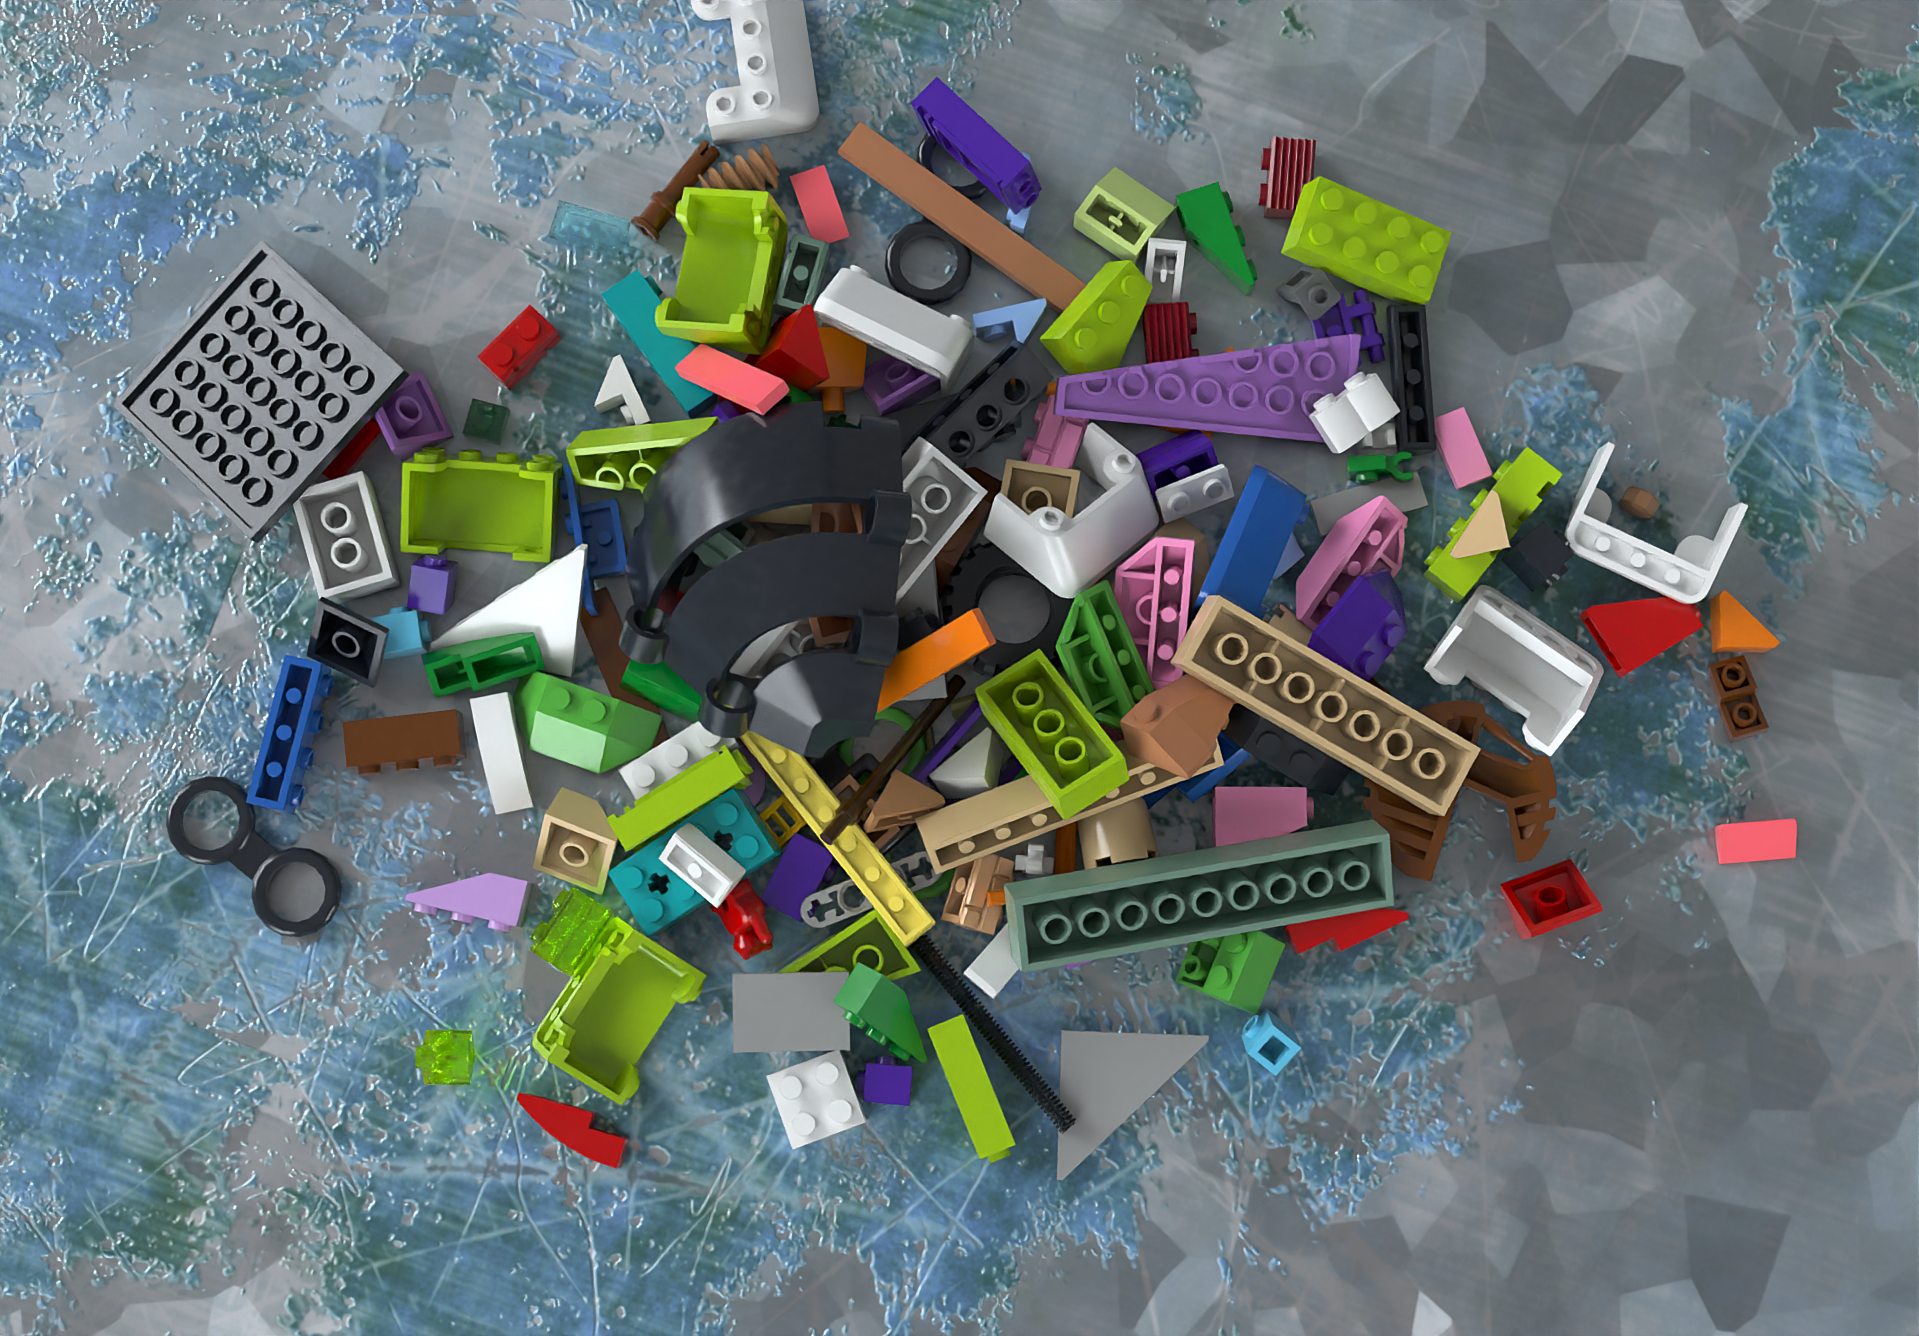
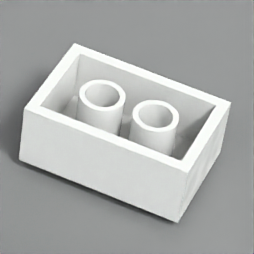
(346, 538)

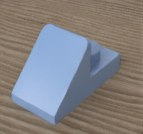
(1020, 318)

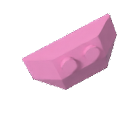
(1355, 546)
(1156, 602)

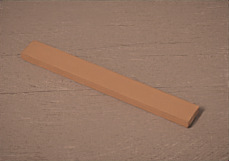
(960, 218)

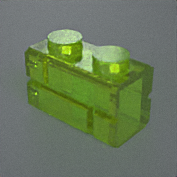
(570, 930)

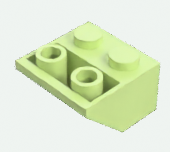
(1122, 215)

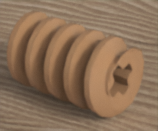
(745, 174)

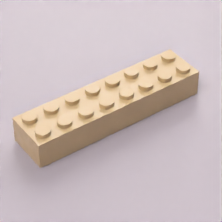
(1325, 705)

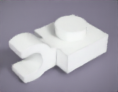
(1034, 861)

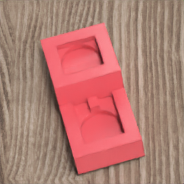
(819, 205)

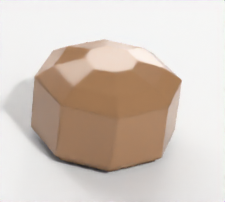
(1639, 502)

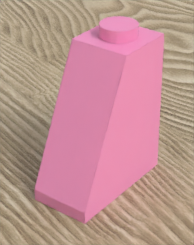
(1258, 813)

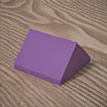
(896, 385)
(412, 418)

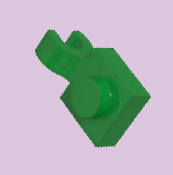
(1371, 467)

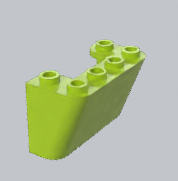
(480, 503)

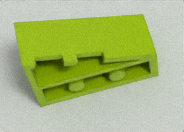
(1099, 320)

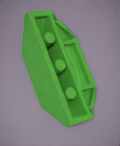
(1102, 656)
(581, 723)

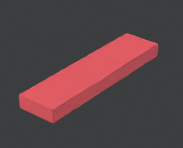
(732, 379)

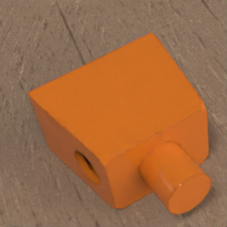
(846, 368)

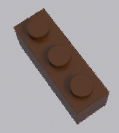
(404, 741)

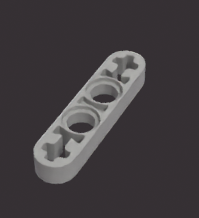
(830, 915)

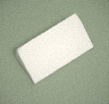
(702, 864)

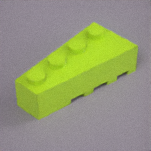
(1520, 492)

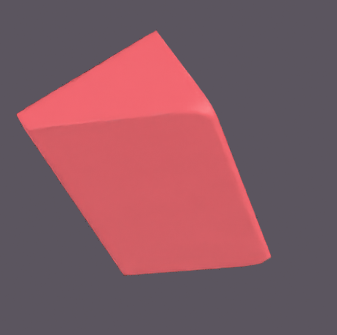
(1756, 841)

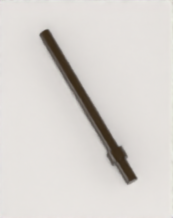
(851, 809)

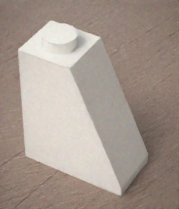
(993, 966)

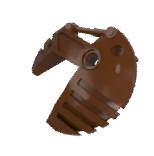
(1523, 789)

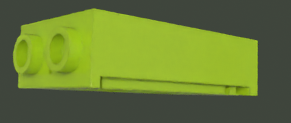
(680, 798)

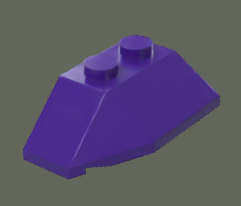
(1363, 625)

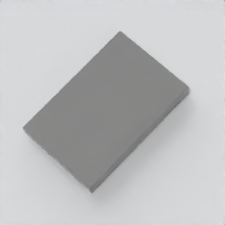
(788, 1012)

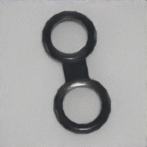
(928, 228)
(253, 856)

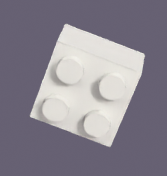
(816, 1098)

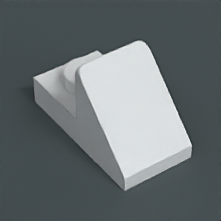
(620, 389)

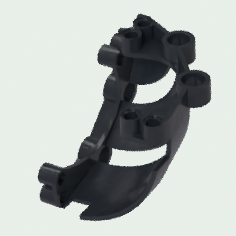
(747, 470)

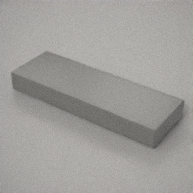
(1331, 508)

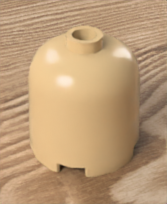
(1117, 835)

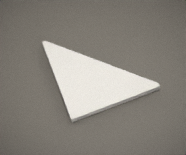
(542, 605)

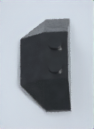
(1284, 751)

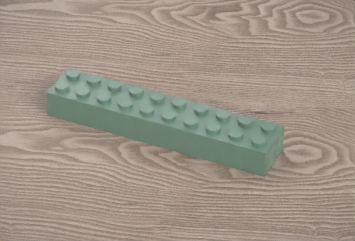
(1198, 895)

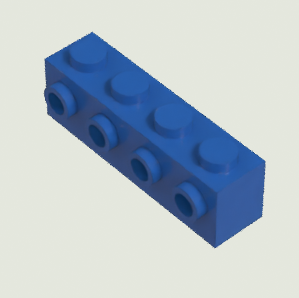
(290, 735)

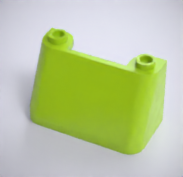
(726, 269)
(615, 1009)

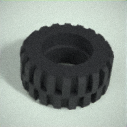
(963, 594)

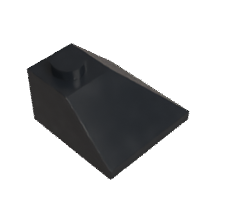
(347, 642)

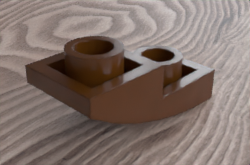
(1736, 698)

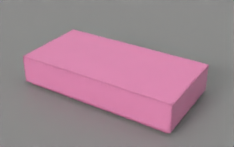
(1461, 449)

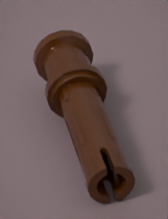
(664, 203)

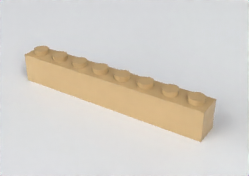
(1023, 812)

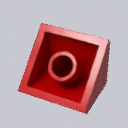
(796, 351)
(1549, 899)

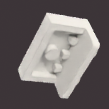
(1194, 493)

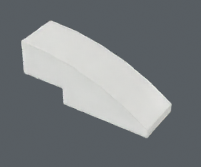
(502, 752)

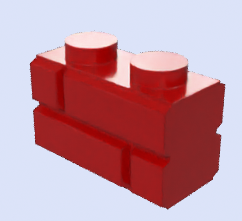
(519, 347)

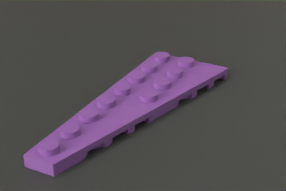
(1237, 392)

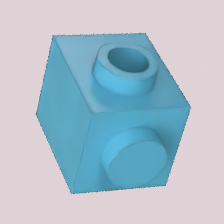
(407, 632)
(1270, 1041)

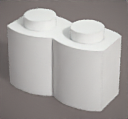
(1353, 412)

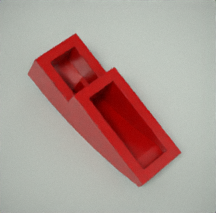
(1342, 929)
(576, 1129)

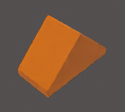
(1736, 629)

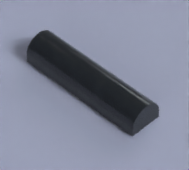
(1411, 379)

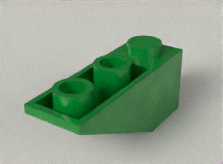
(1210, 230)
(884, 1009)

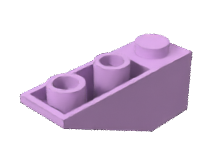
(486, 896)

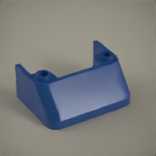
(1254, 542)

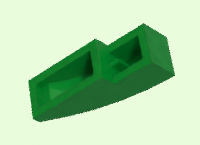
(482, 662)

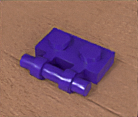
(1338, 322)

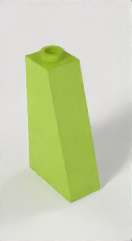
(972, 1088)

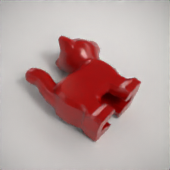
(745, 919)

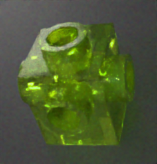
(446, 1057)

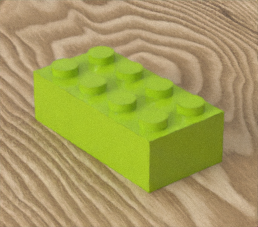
(1366, 242)
(1052, 734)

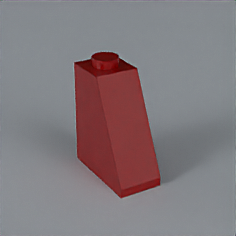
(1639, 629)

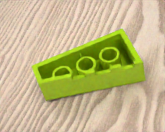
(630, 453)
(864, 941)

